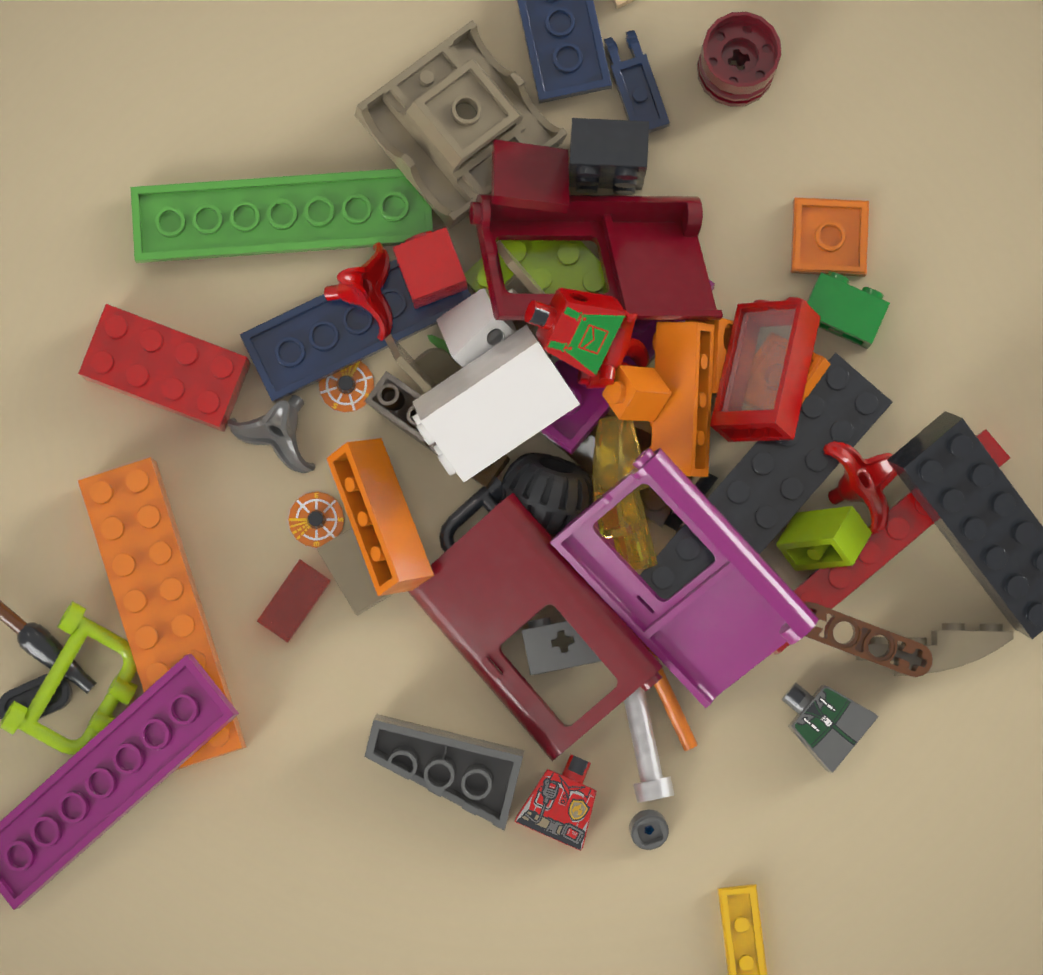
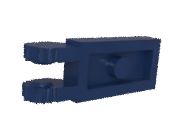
(637, 84)

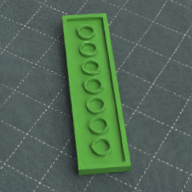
(276, 215)

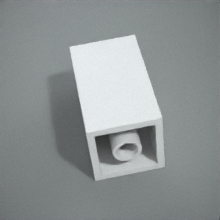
(493, 405)

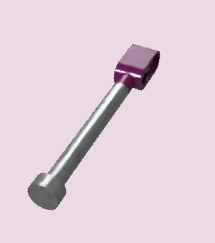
(652, 783)

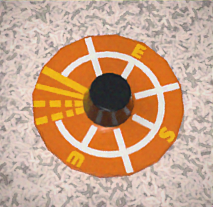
(347, 388)
(316, 519)

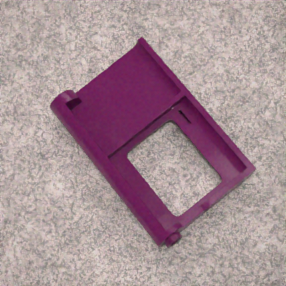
(718, 620)

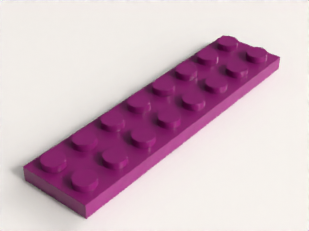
(109, 777)

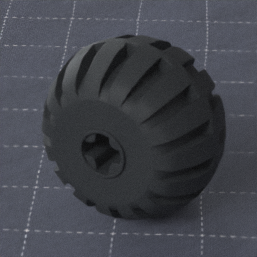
(549, 488)

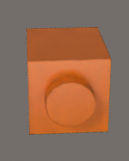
(637, 393)

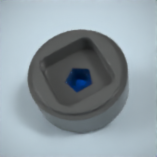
(648, 829)

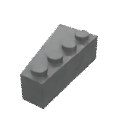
(451, 765)

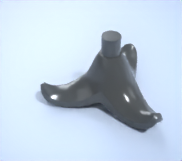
(278, 430)

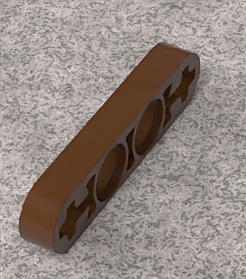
(860, 640)

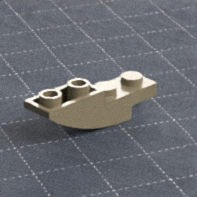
(950, 646)

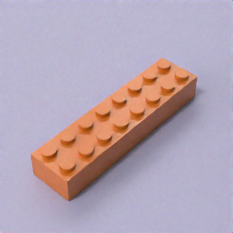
(154, 583)

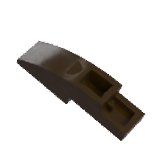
(395, 403)

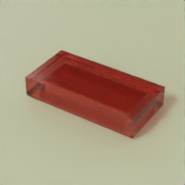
(294, 601)

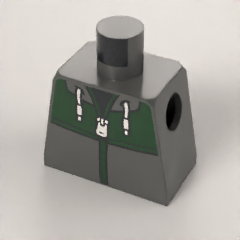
(827, 723)

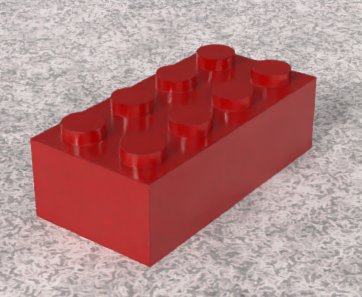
(165, 367)

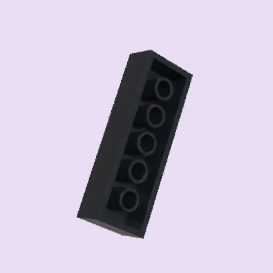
(978, 516)

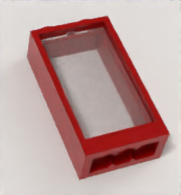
(765, 370)

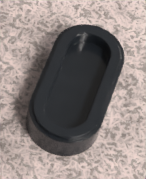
(26, 692)

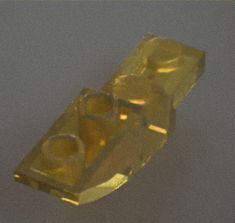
(626, 522)

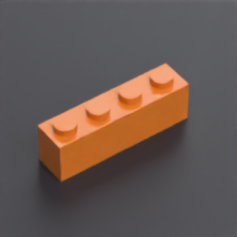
(686, 367)
(379, 516)

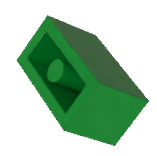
(846, 309)

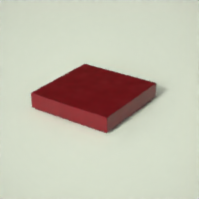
(530, 176)

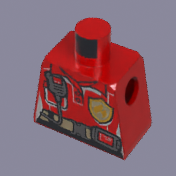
(561, 804)

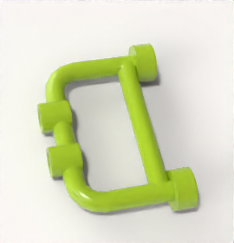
(119, 691)

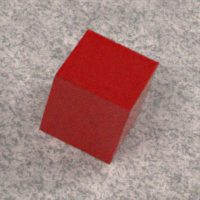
(430, 267)

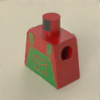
(577, 326)

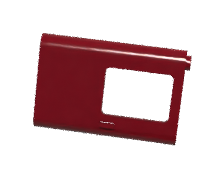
(643, 245)
(500, 581)

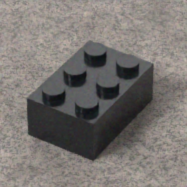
(608, 155)

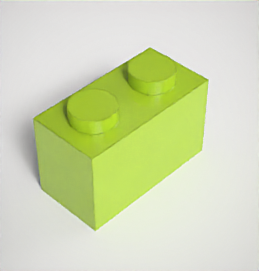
(824, 538)

